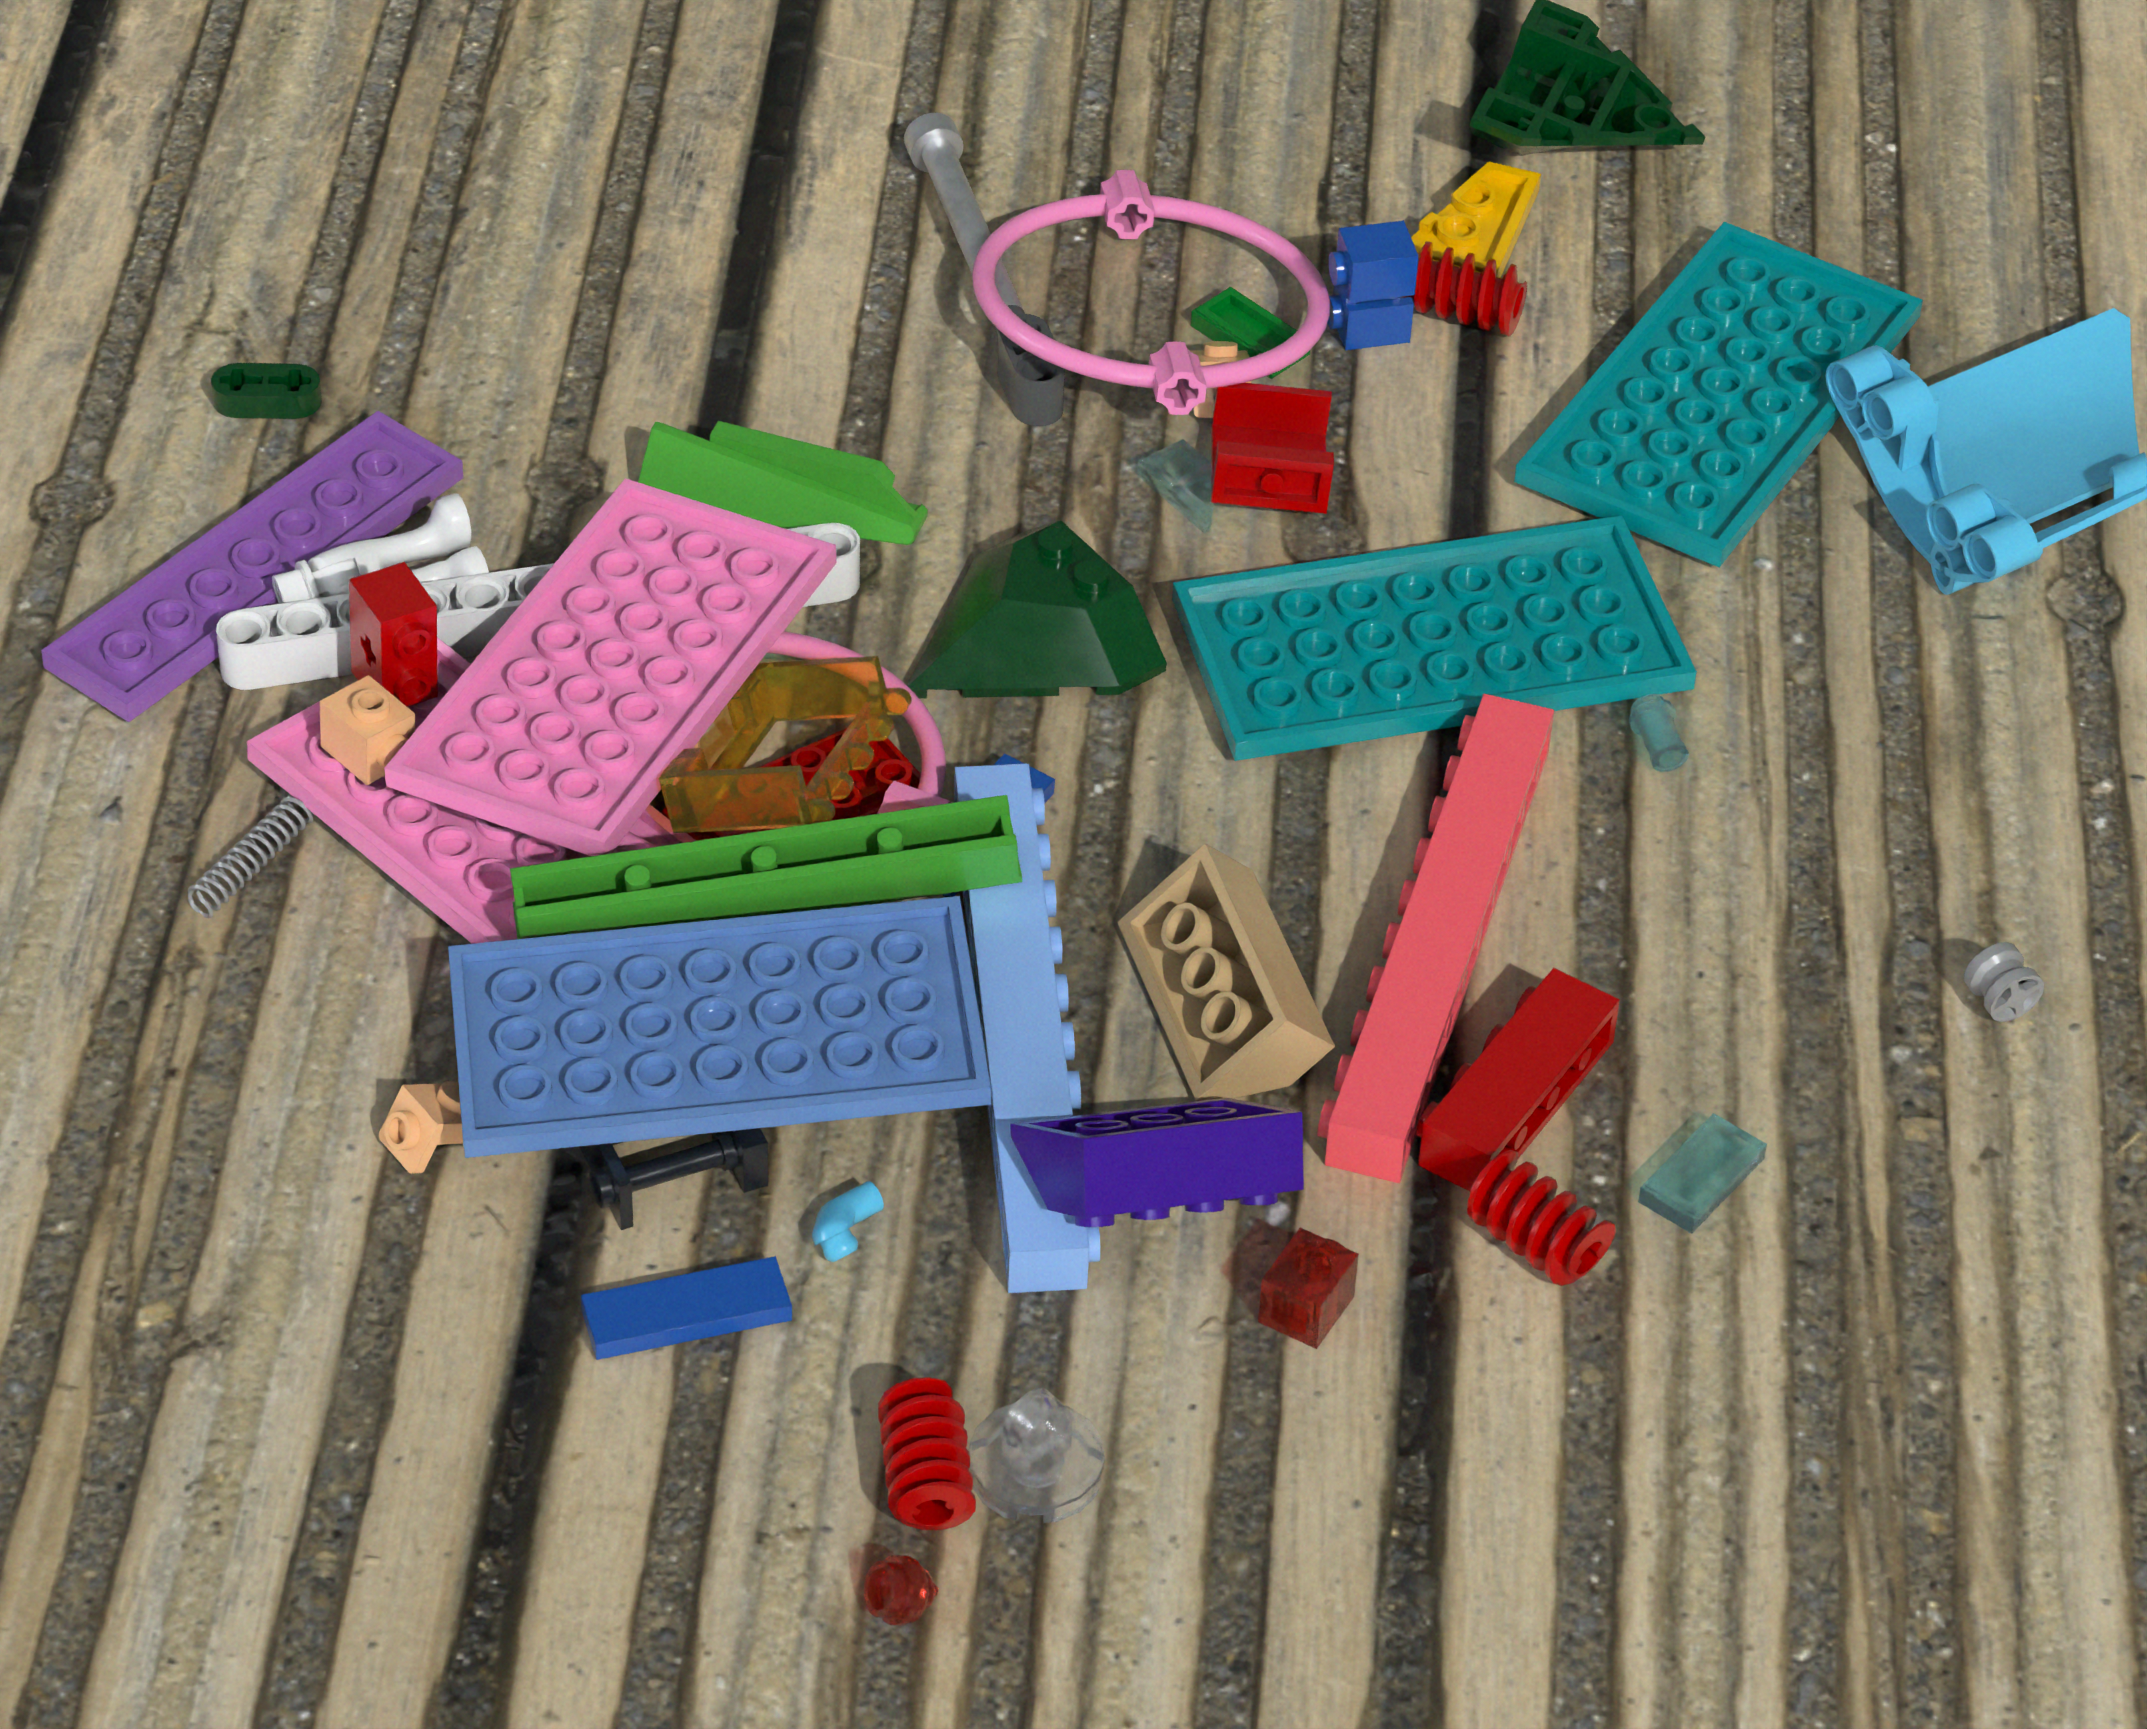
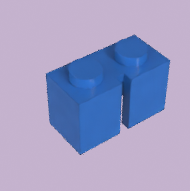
(1369, 276)

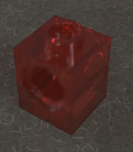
(1308, 1287)

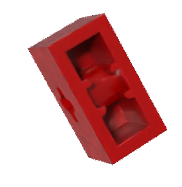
(394, 633)

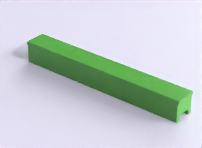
(774, 871)

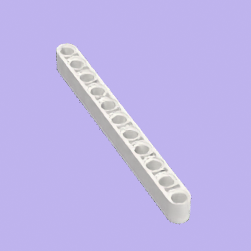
(313, 635)

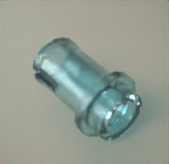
(1654, 721)

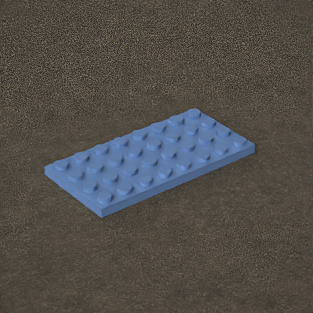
(716, 1026)

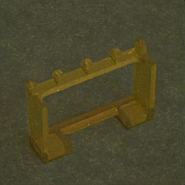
(777, 797)

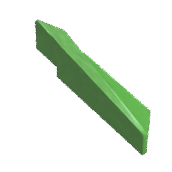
(781, 481)

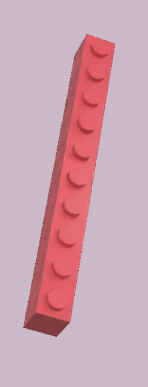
(1438, 939)

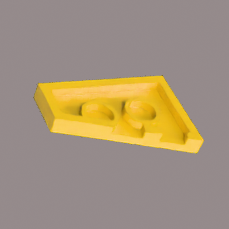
(1482, 216)

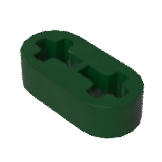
(266, 390)

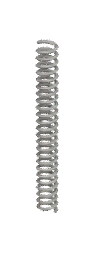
(237, 858)

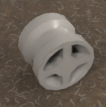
(2004, 981)

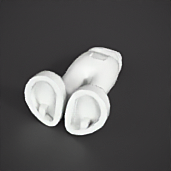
(443, 535)

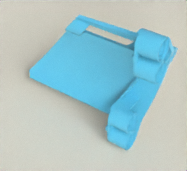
(1998, 445)

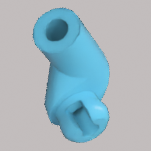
(840, 1214)

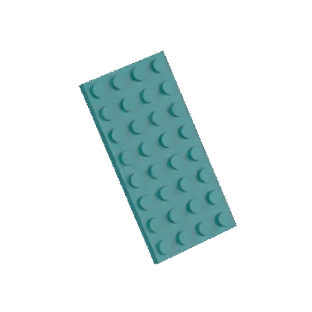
(1715, 394)
(1427, 630)

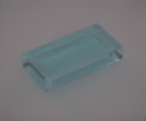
(1702, 1173)

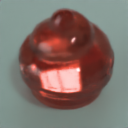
(899, 1590)

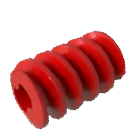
(1468, 291)
(1537, 1223)
(926, 1455)

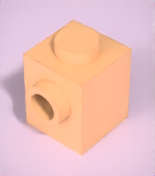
(364, 727)

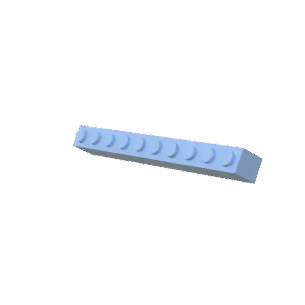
(1024, 1035)

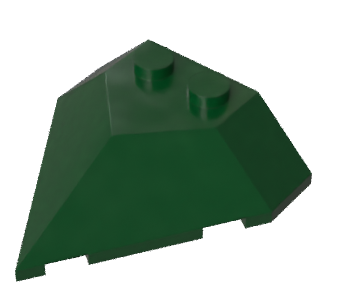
(1573, 92)
(1040, 619)

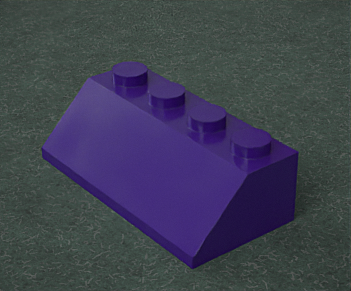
(1163, 1159)

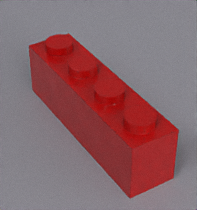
(1518, 1078)

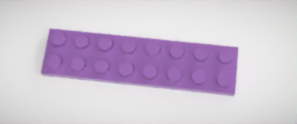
(168, 620)

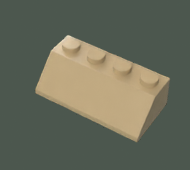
(1224, 980)

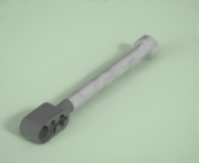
(1029, 382)

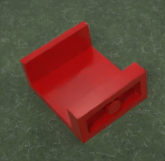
(1271, 447)

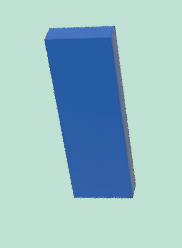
(686, 1307)

